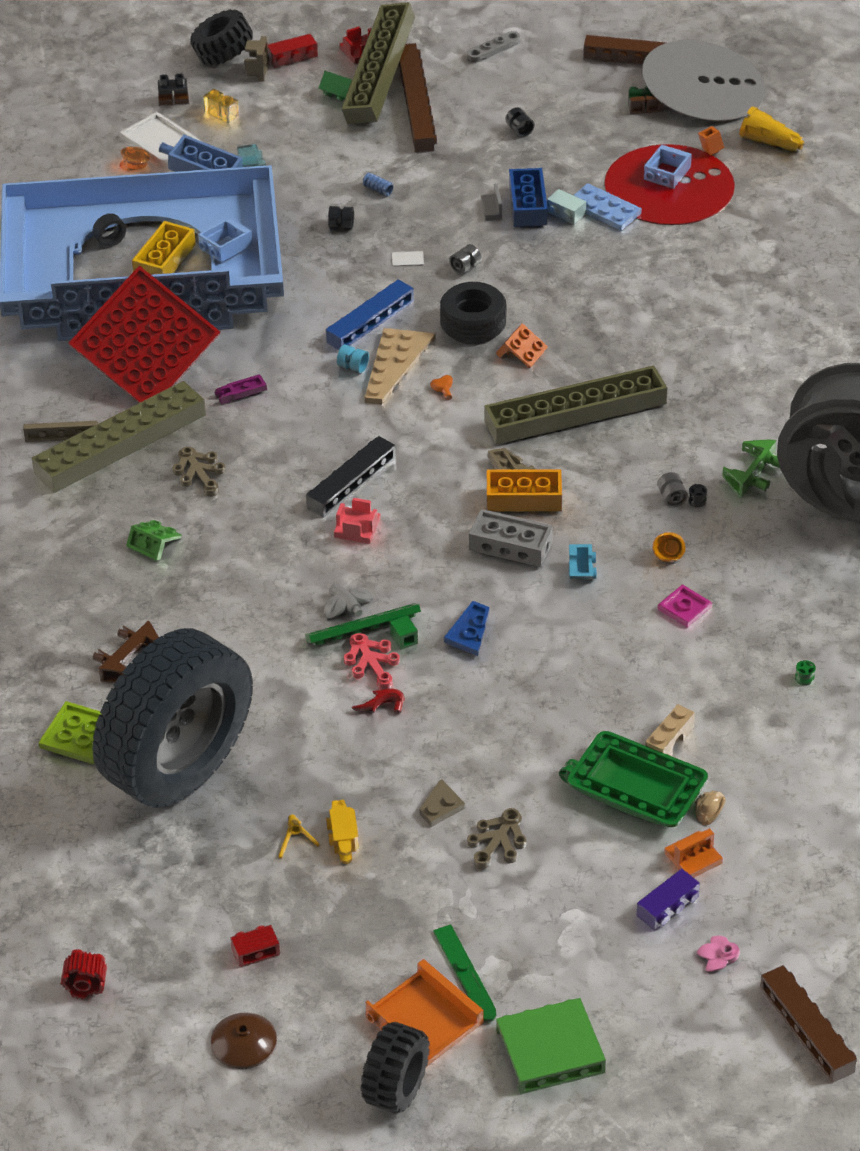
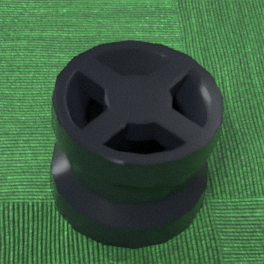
(697, 495)

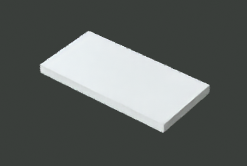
(151, 133)

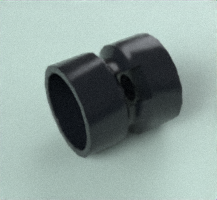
(519, 122)
(341, 217)

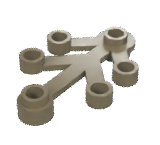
(189, 455)
(510, 819)

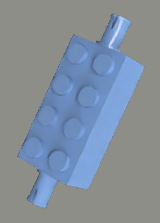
(194, 155)

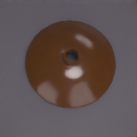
(245, 1048)

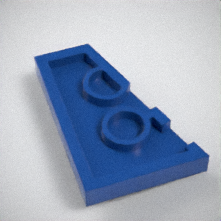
(469, 629)

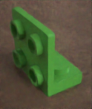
(150, 538)

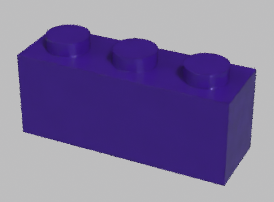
(668, 899)

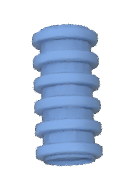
(378, 184)

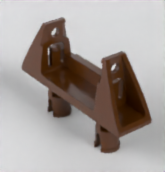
(113, 665)

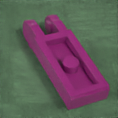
(240, 389)

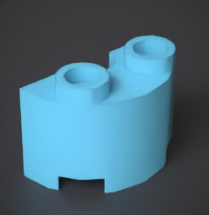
(581, 561)

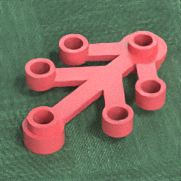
(360, 642)

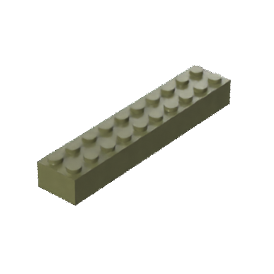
(378, 63)
(575, 404)
(118, 436)

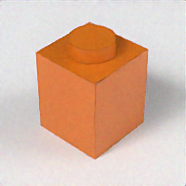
(711, 140)

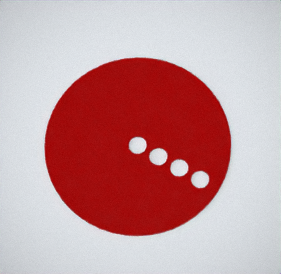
(666, 205)

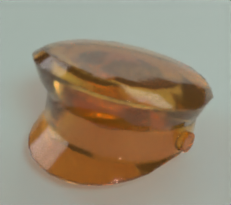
(134, 158)

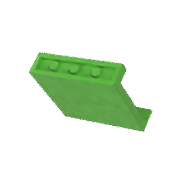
(551, 1045)

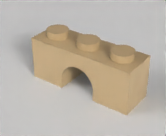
(675, 725)

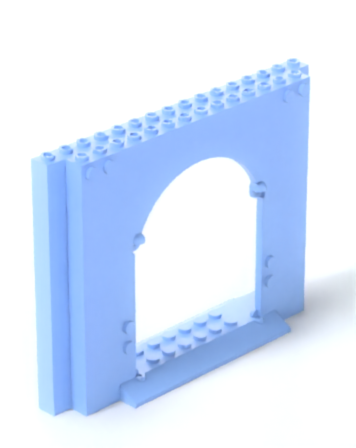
(54, 218)

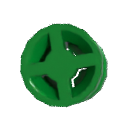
(805, 672)
(565, 771)

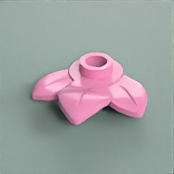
(718, 954)

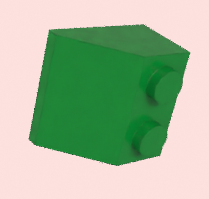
(335, 85)

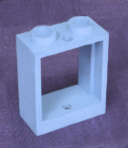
(665, 155)
(241, 239)

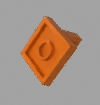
(695, 853)

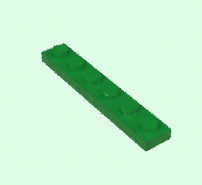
(355, 626)

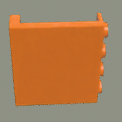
(430, 1005)

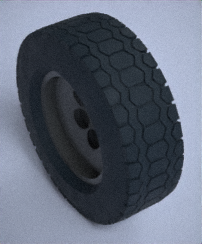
(172, 717)

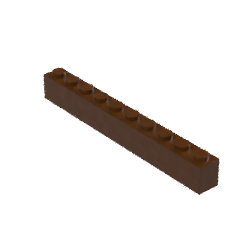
(417, 99)

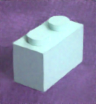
(566, 206)

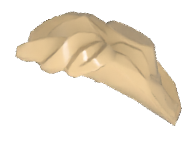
(709, 806)

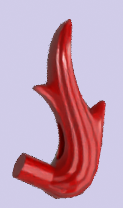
(383, 696)

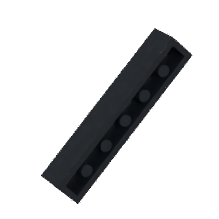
(350, 476)

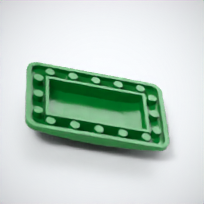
(637, 779)

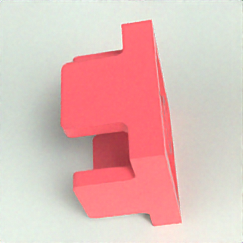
(356, 522)

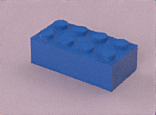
(528, 197)

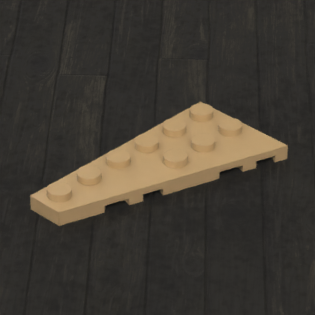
(394, 358)

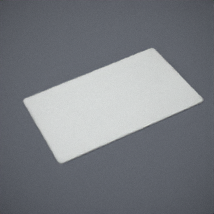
(407, 258)

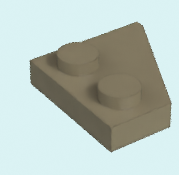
(504, 459)

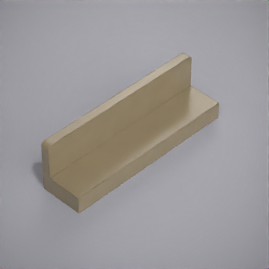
(55, 431)

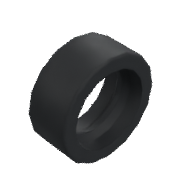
(115, 237)

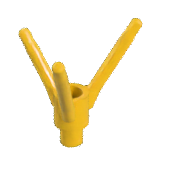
(295, 828)

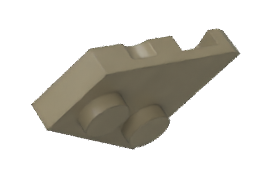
(441, 804)

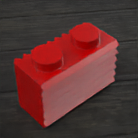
(255, 945)

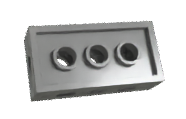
(510, 537)

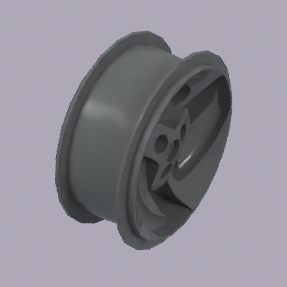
(828, 475)

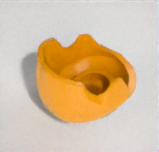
(668, 547)

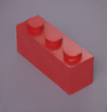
(292, 50)

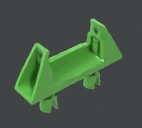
(764, 454)

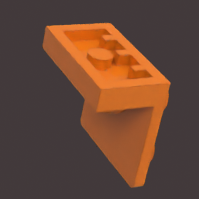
(523, 345)

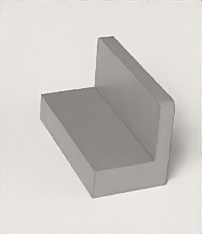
(492, 205)

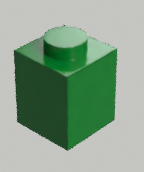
(404, 632)

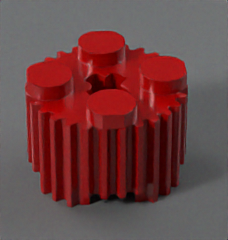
(84, 974)

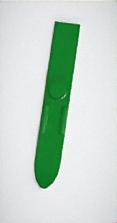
(465, 970)

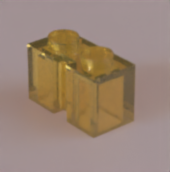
(221, 106)

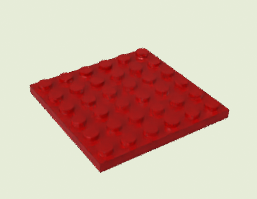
(144, 337)

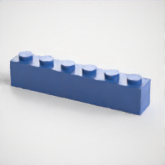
(370, 314)

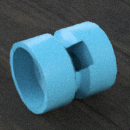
(352, 358)

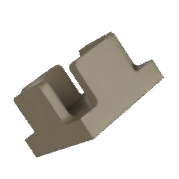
(258, 66)

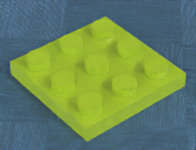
(72, 732)

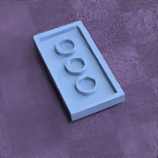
(608, 207)

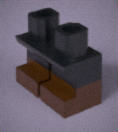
(178, 85)

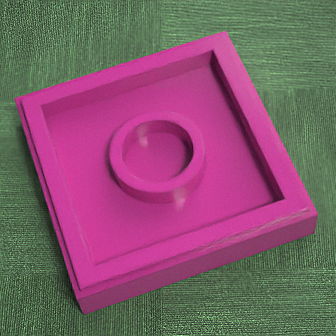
(684, 606)

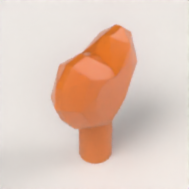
(443, 385)

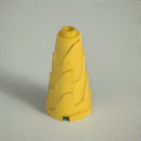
(763, 128)

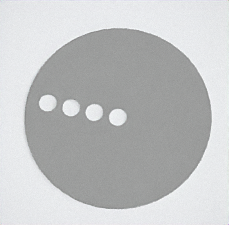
(673, 76)

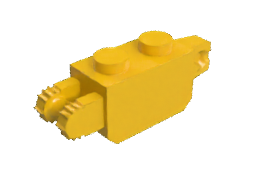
(343, 830)

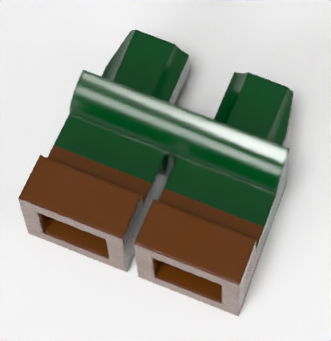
(642, 100)

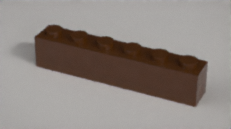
(618, 49)
(808, 1023)

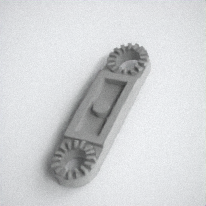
(493, 46)

